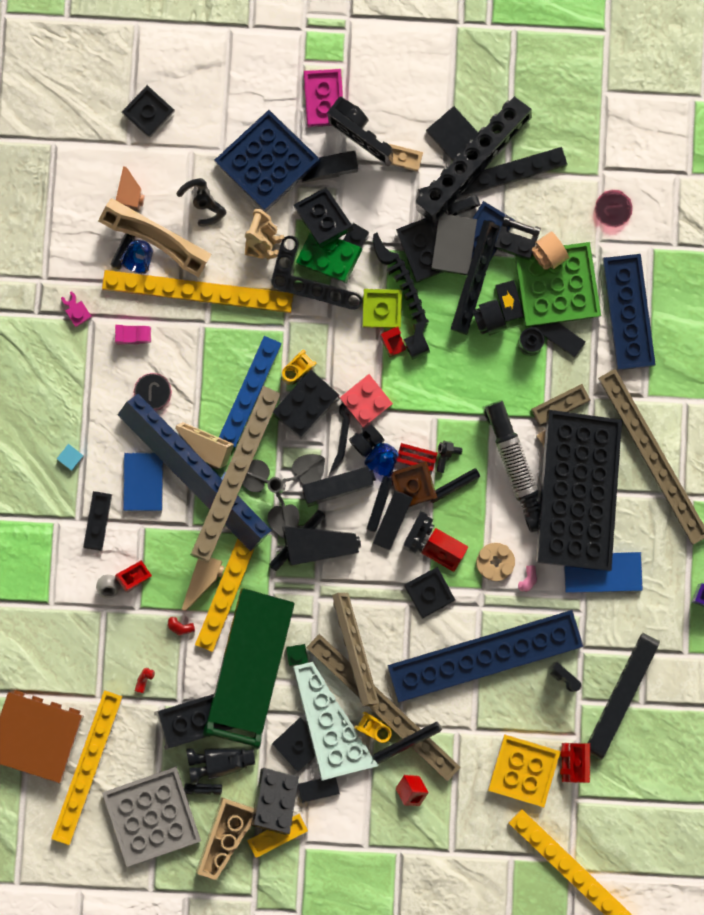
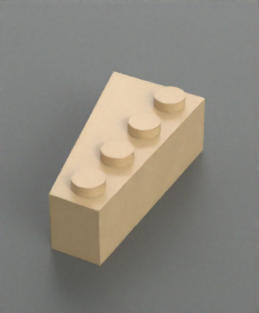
(227, 830)

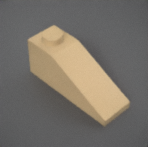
(207, 446)
(203, 578)

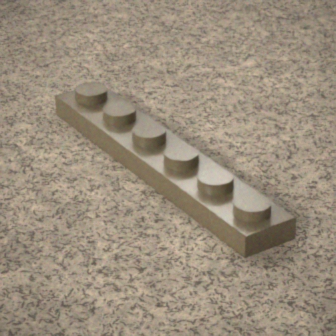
(355, 649)

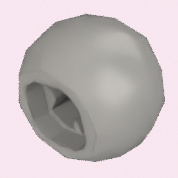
(107, 586)

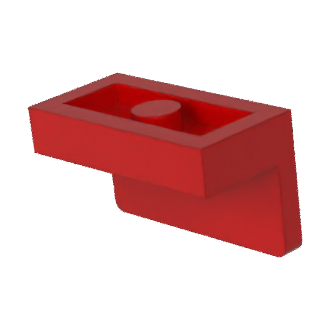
(444, 549)

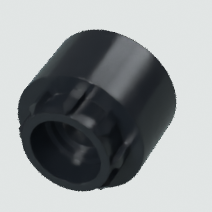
(490, 318)

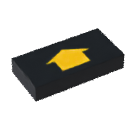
(509, 301)

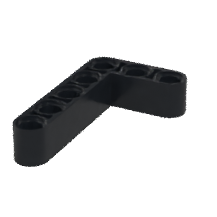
(308, 284)

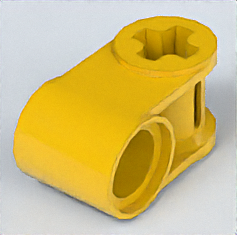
(300, 366)
(372, 727)

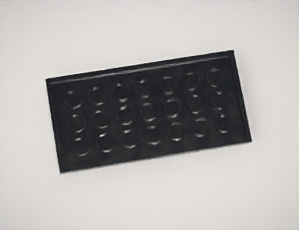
(579, 491)

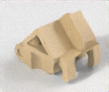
(262, 236)

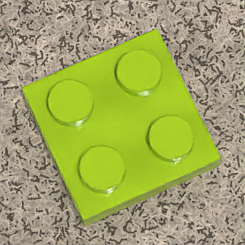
(382, 308)

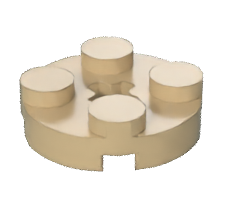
(489, 570)

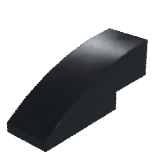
(333, 166)

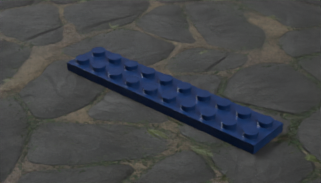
(485, 656)

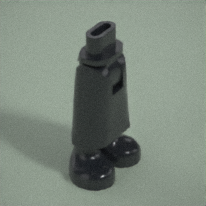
(218, 762)

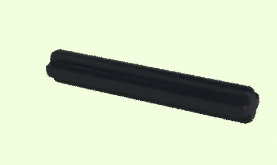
(281, 557)
(407, 742)

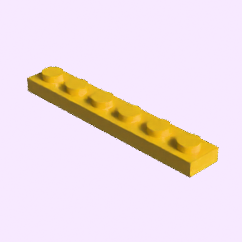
(224, 597)

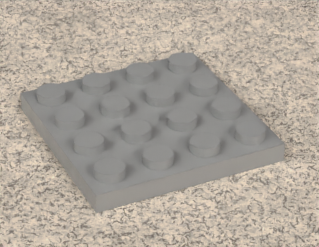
(151, 816)

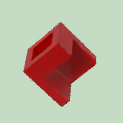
(393, 341)
(411, 790)

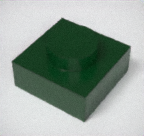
(297, 655)

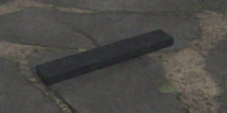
(475, 277)

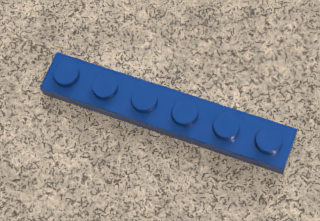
(250, 390)

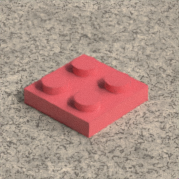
(365, 400)

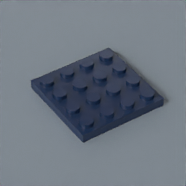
(267, 160)

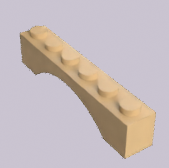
(128, 221)

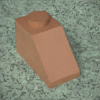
(129, 191)

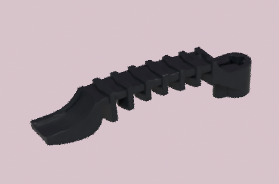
(416, 343)

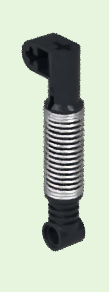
(514, 462)

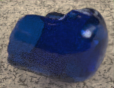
(133, 263)
(378, 463)

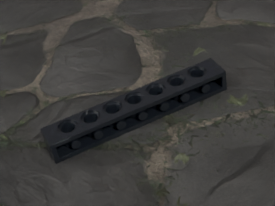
(448, 195)

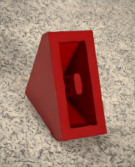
(133, 576)

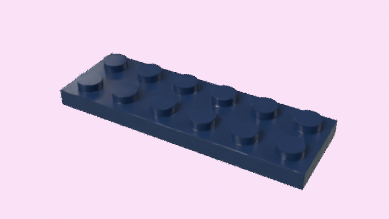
(629, 312)

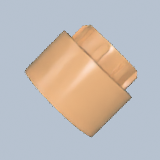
(549, 251)

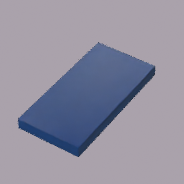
(625, 576)

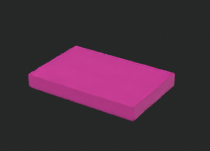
(321, 92)

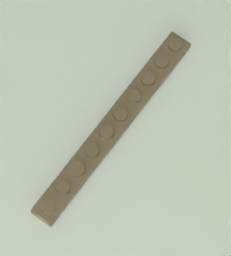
(653, 456)
(235, 474)
(385, 709)

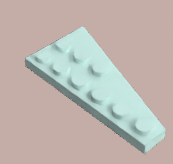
(331, 732)

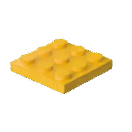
(524, 770)

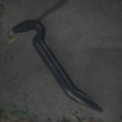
(343, 437)

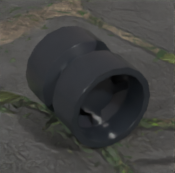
(531, 341)
(360, 443)

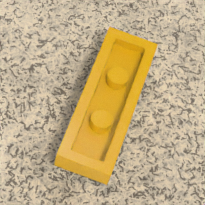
(270, 840)

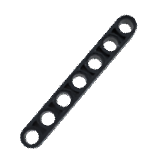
(622, 695)

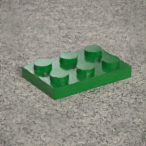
(332, 260)

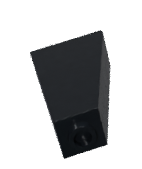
(338, 486)
(312, 544)

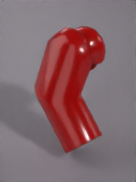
(179, 628)
(145, 674)

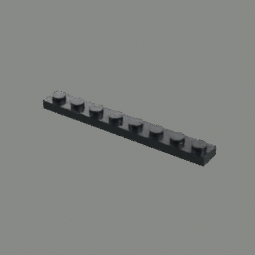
(513, 171)

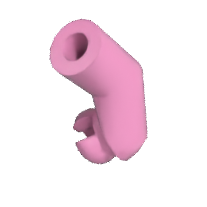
(530, 580)

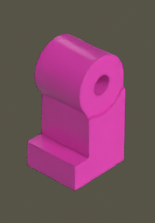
(132, 334)

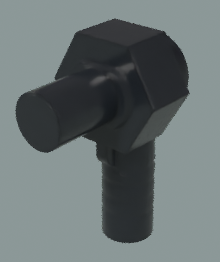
(446, 450)

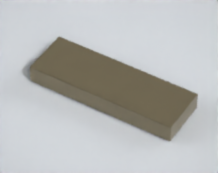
(564, 402)

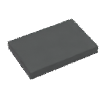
(453, 244)

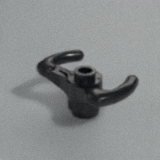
(203, 200)

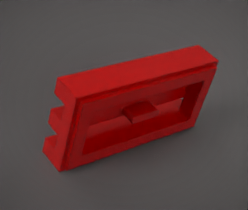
(417, 449)

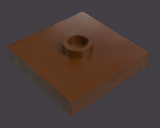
(415, 482)

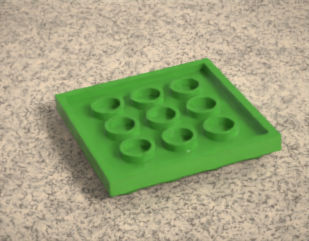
(561, 292)

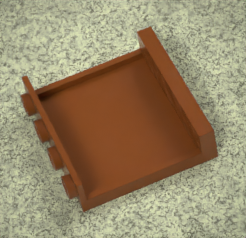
(37, 735)

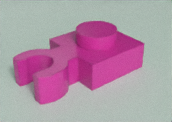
(77, 312)

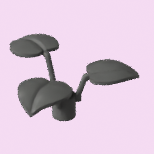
(308, 469)

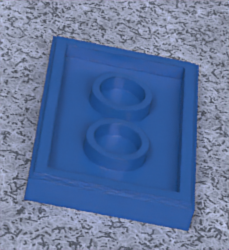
(143, 482)

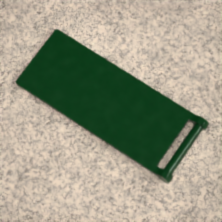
(249, 666)

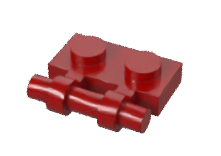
(579, 762)

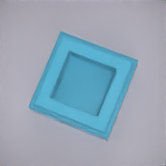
(70, 457)

